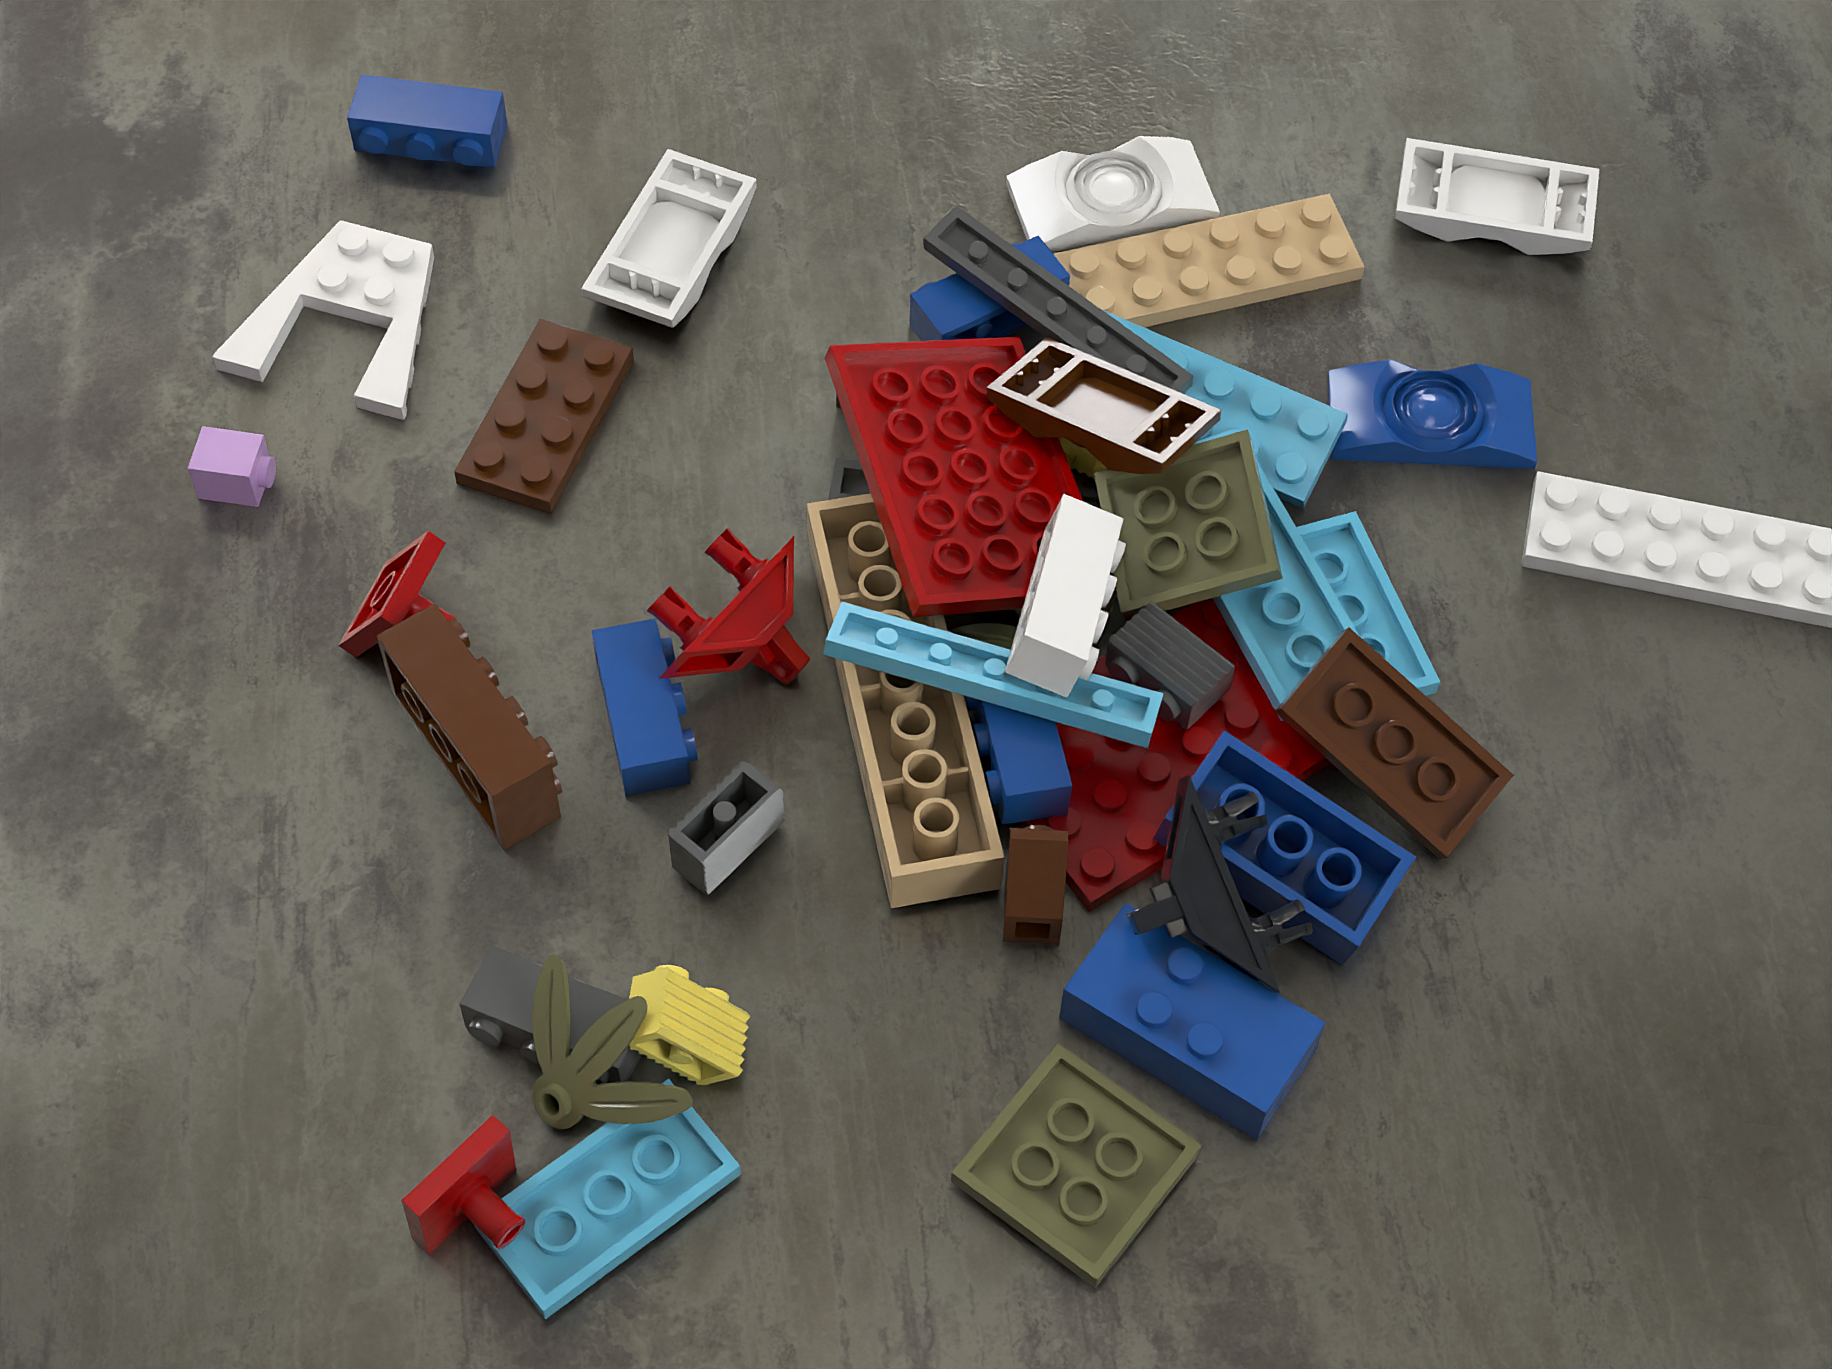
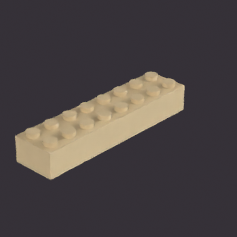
(908, 736)

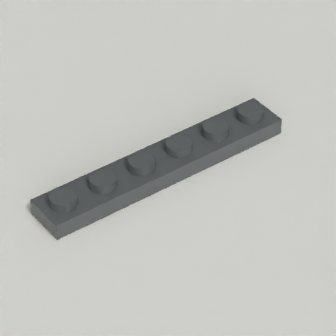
(1044, 299)

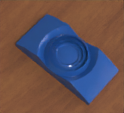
(1433, 416)

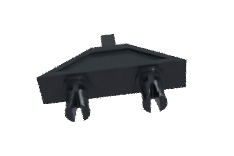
(1200, 894)

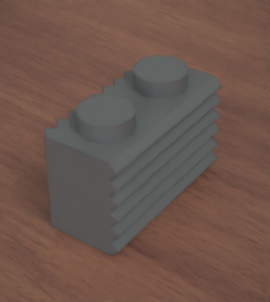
(1171, 660)
(726, 827)

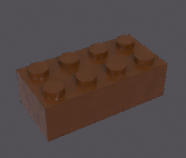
(472, 725)

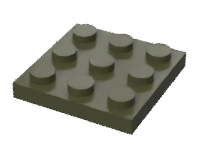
(1192, 528)
(1076, 1164)

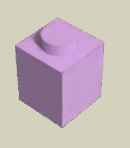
(231, 466)

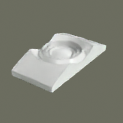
(1111, 194)
(1497, 197)
(671, 239)

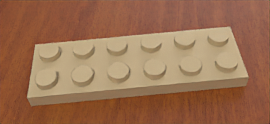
(1217, 263)

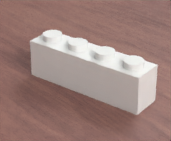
(1066, 597)

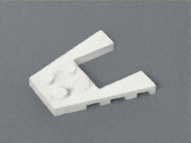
(353, 276)

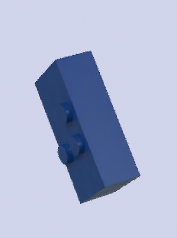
(1305, 851)
(1191, 1022)

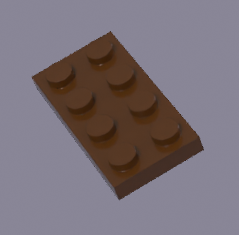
(544, 416)
(1394, 743)

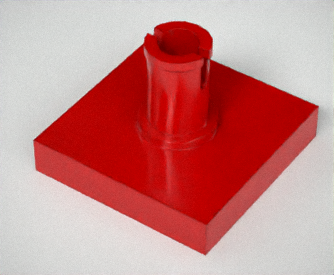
(394, 594)
(466, 1189)

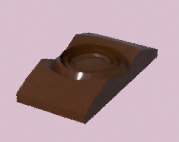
(1101, 407)

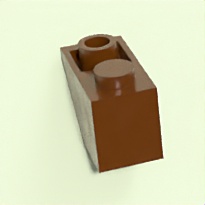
(1035, 885)

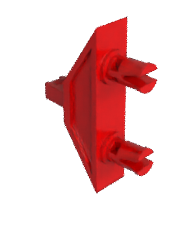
(747, 627)

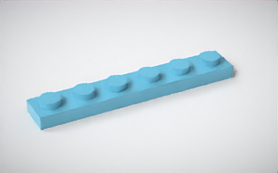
(979, 672)

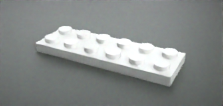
(1680, 548)

